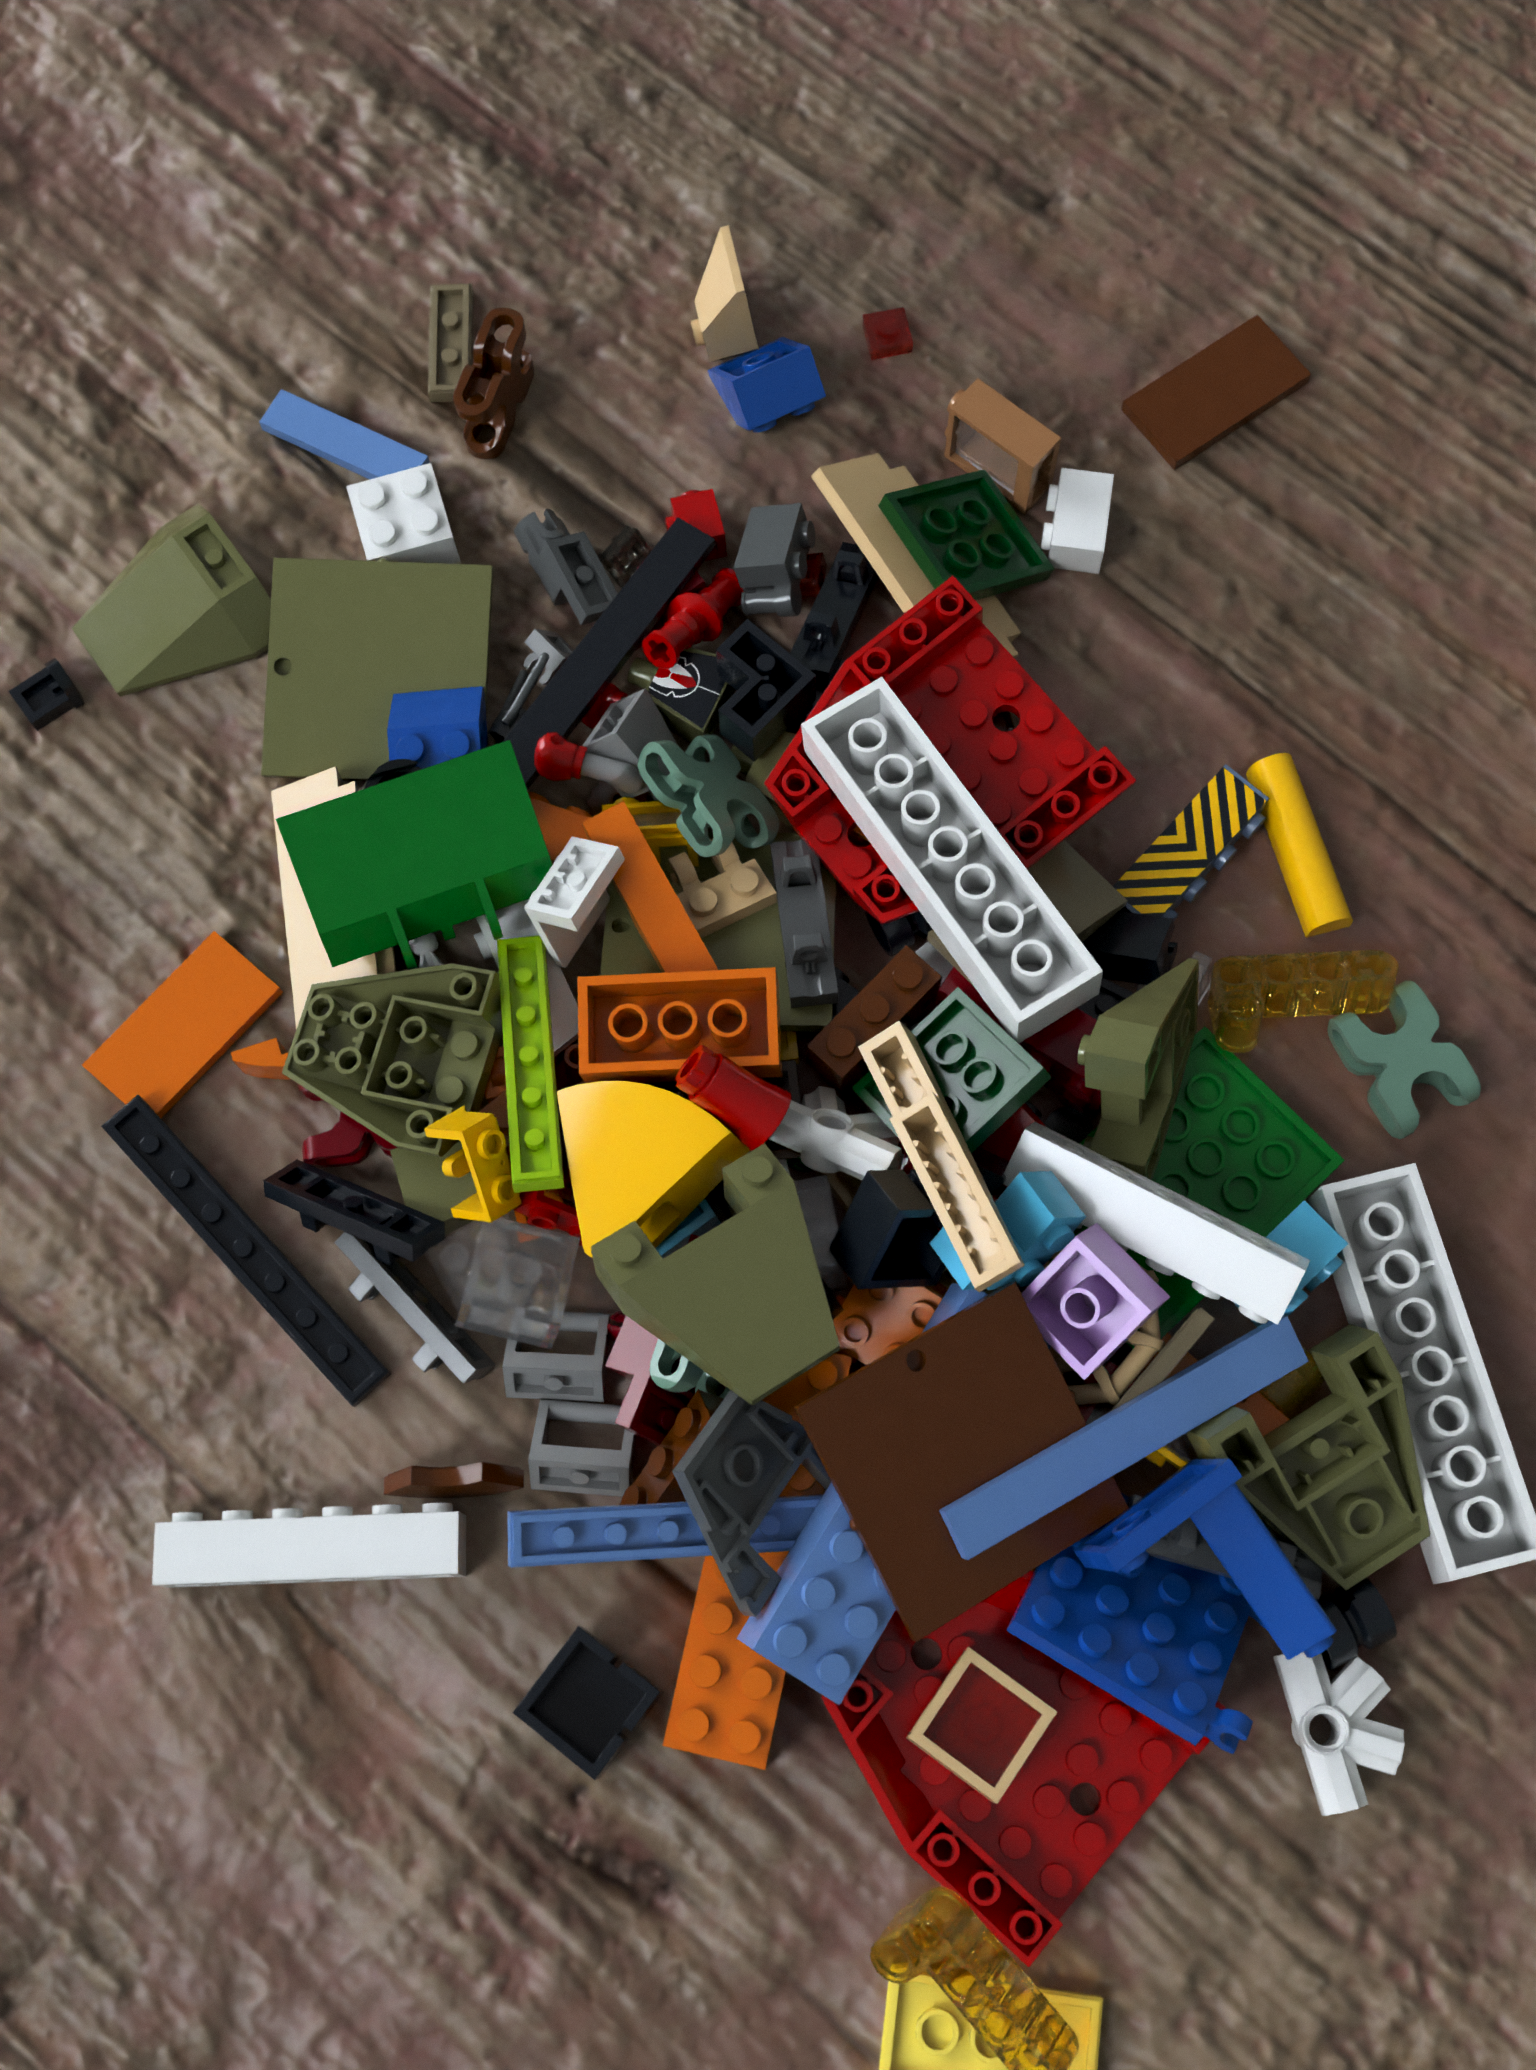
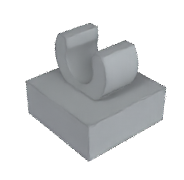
(547, 642)

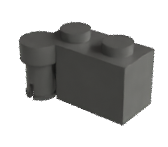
(774, 559)

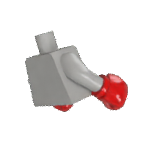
(613, 748)

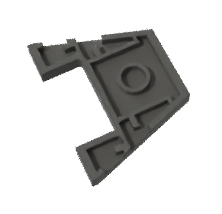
(733, 1481)

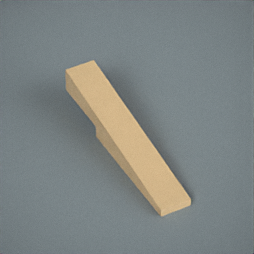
(941, 1156)

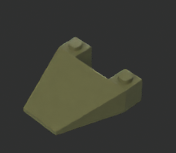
(1139, 1065)
(739, 1296)
(1340, 1472)

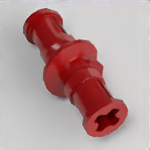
(693, 619)

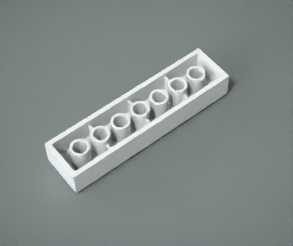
(951, 861)
(1406, 1291)

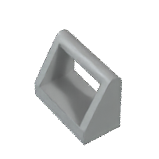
(560, 1375)
(579, 1467)

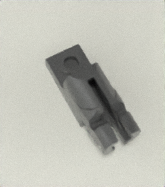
(566, 565)

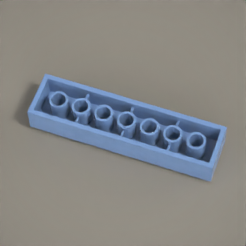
(830, 1595)

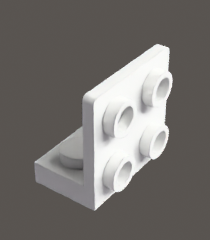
(573, 896)

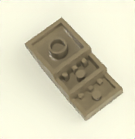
(1074, 889)

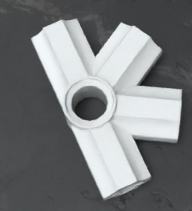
(837, 1141)
(1352, 1739)

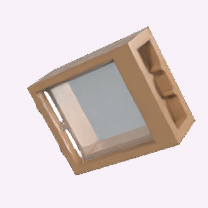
(1003, 440)

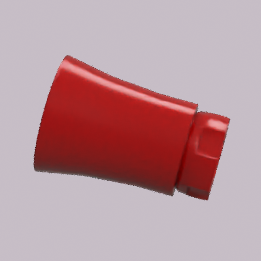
(733, 1096)

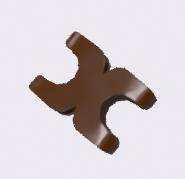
(494, 383)

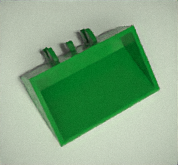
(418, 854)

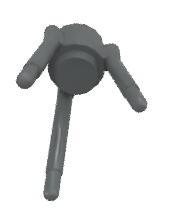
(512, 708)

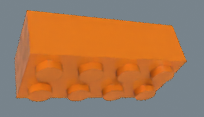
(652, 1022)

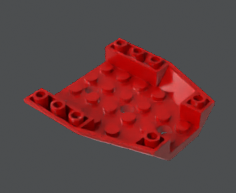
(953, 682)
(1031, 1851)

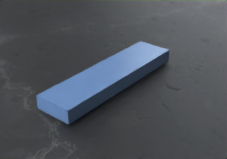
(337, 438)

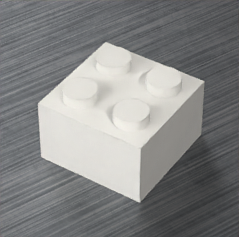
(403, 518)

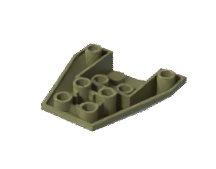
(177, 609)
(400, 1048)

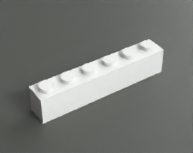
(1166, 1226)
(309, 1548)

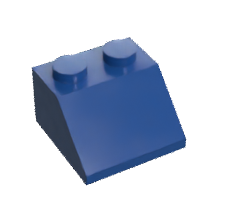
(769, 384)
(437, 725)

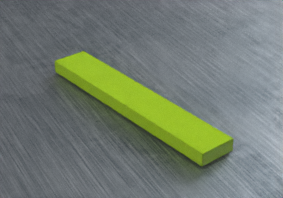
(529, 1065)

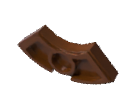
(454, 1481)

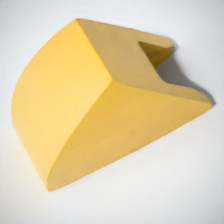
(639, 1157)

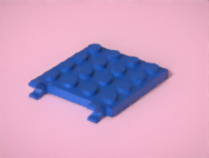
(1143, 1636)

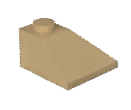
(722, 304)

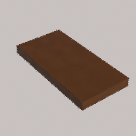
(1215, 392)

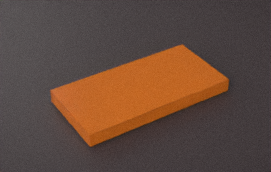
(183, 1026)

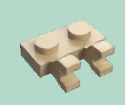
(724, 898)

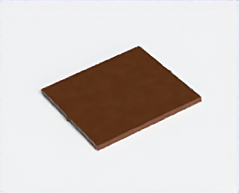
(934, 1428)

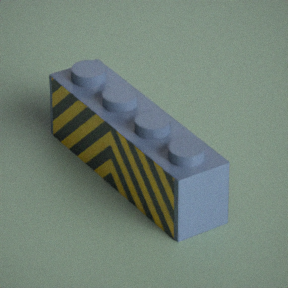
(1193, 845)

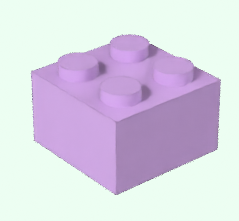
(1091, 1300)

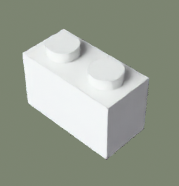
(1079, 520)

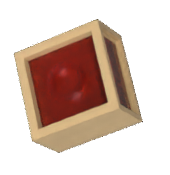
(981, 1725)

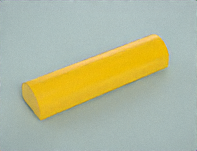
(1299, 846)

